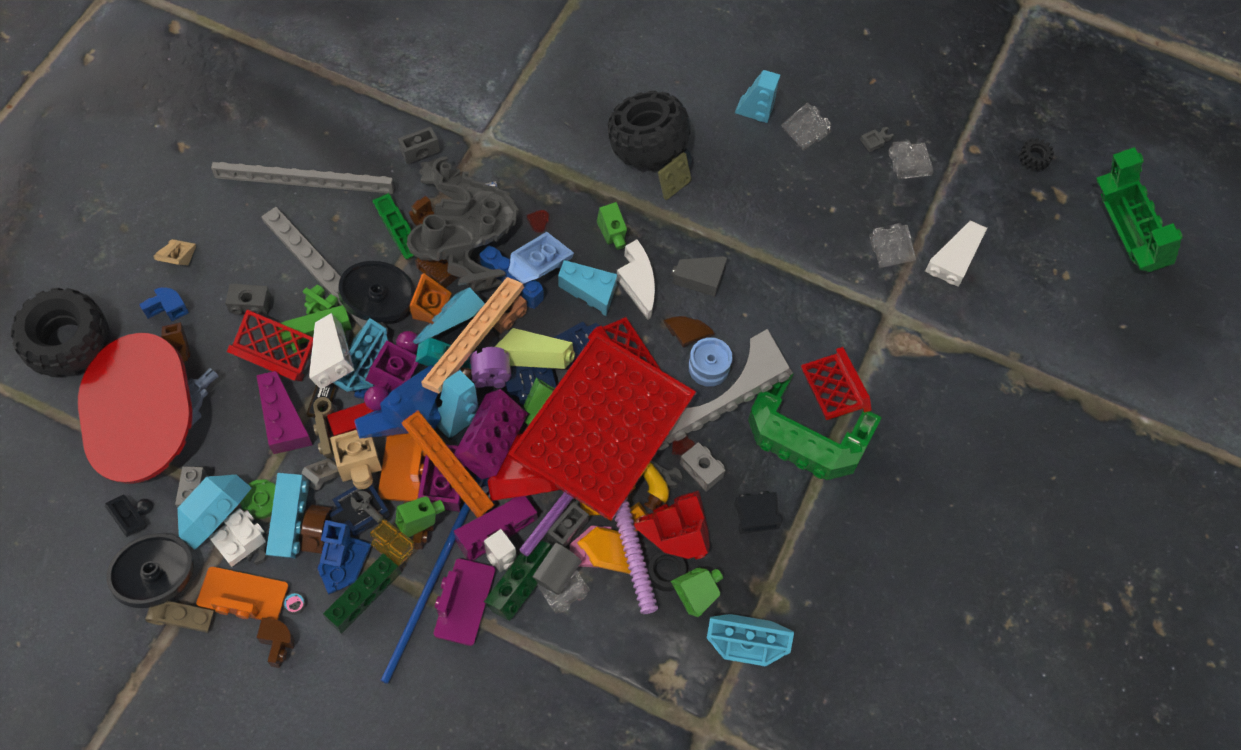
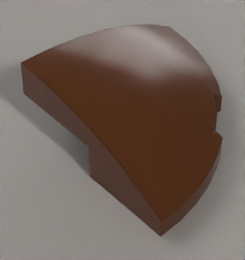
(688, 329)

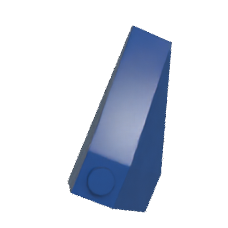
(408, 399)
(374, 425)

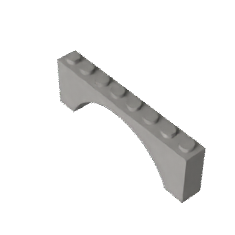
(762, 370)

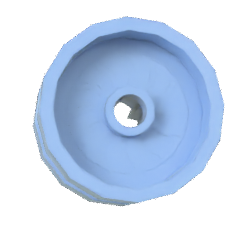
(710, 362)

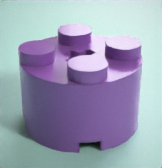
(490, 367)

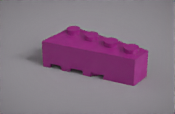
(281, 420)
(509, 518)

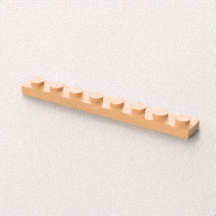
(472, 334)

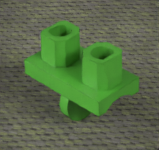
(315, 302)

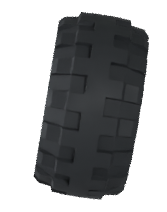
(649, 129)
(45, 315)

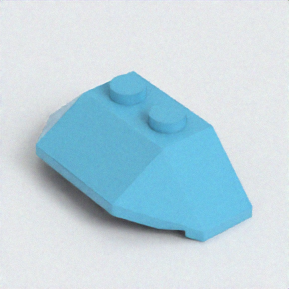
(363, 353)
(209, 507)
(749, 639)

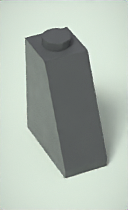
(700, 274)

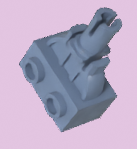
(198, 391)

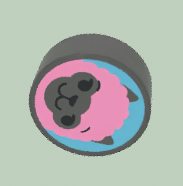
(294, 603)

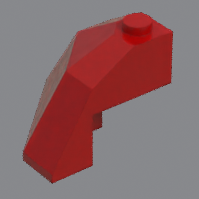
(516, 480)
(678, 527)

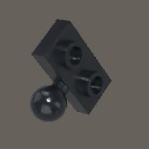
(126, 515)

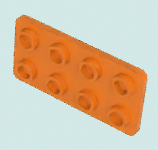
(401, 469)
(242, 594)

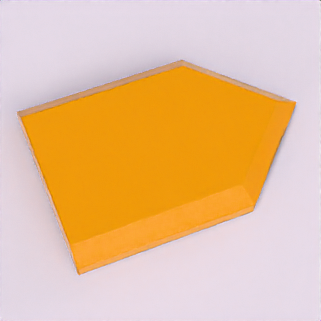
(605, 549)

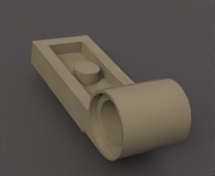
(321, 427)
(180, 616)

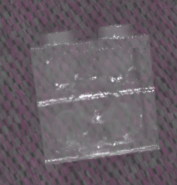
(807, 126)
(910, 159)
(892, 245)
(574, 590)

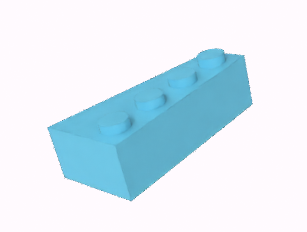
(287, 515)

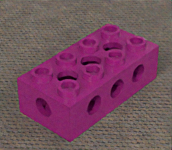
(490, 434)

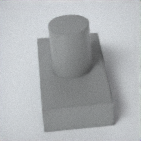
(320, 473)

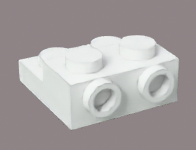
(238, 537)

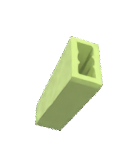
(536, 350)

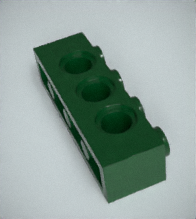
(517, 583)
(362, 593)

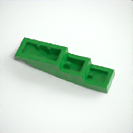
(394, 223)

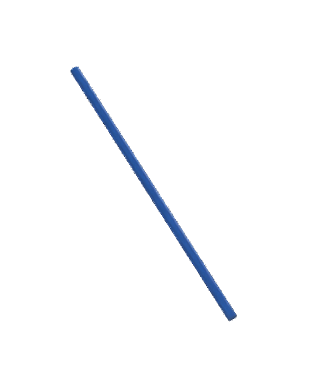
(425, 594)

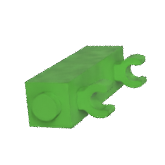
(307, 324)

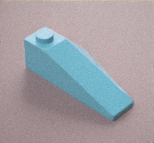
(458, 309)

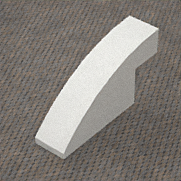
(638, 278)

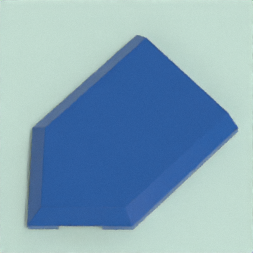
(341, 577)

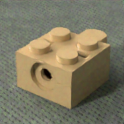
(356, 458)

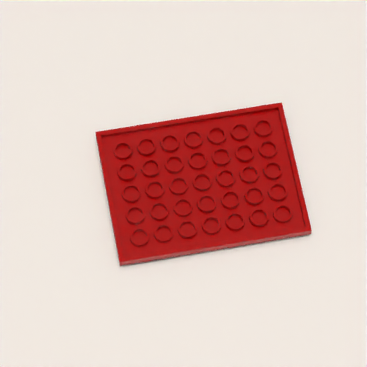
(602, 425)

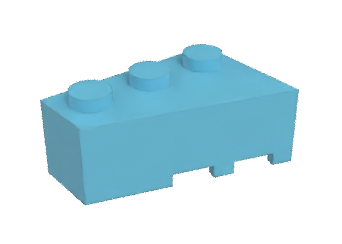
(760, 97)
(589, 284)
(458, 404)

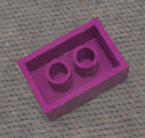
(436, 486)

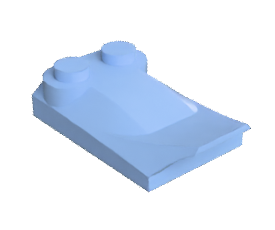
(538, 258)

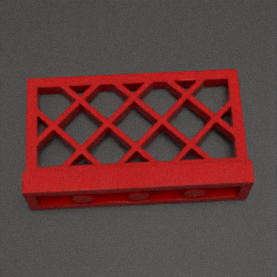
(630, 335)
(264, 360)
(851, 380)

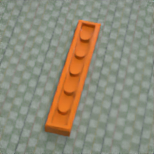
(447, 464)

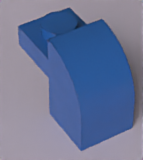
(166, 300)
(336, 540)

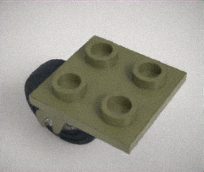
(675, 174)

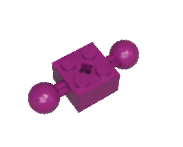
(391, 368)

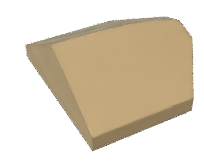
(176, 252)

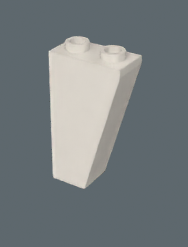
(957, 254)
(329, 352)

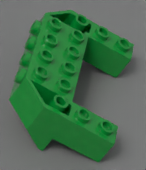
(1128, 202)
(804, 446)

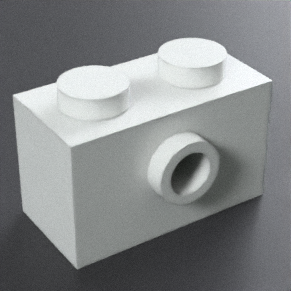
(500, 551)

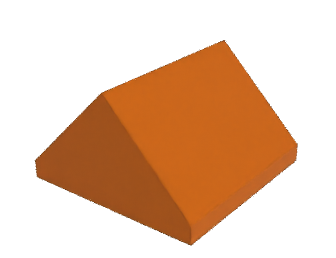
(428, 299)

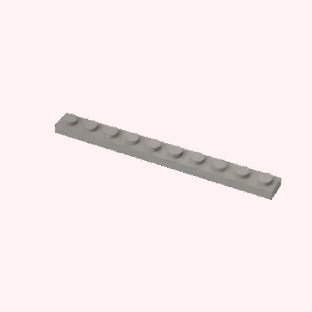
(303, 177)
(307, 255)

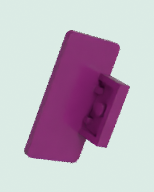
(462, 601)

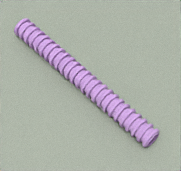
(635, 559)

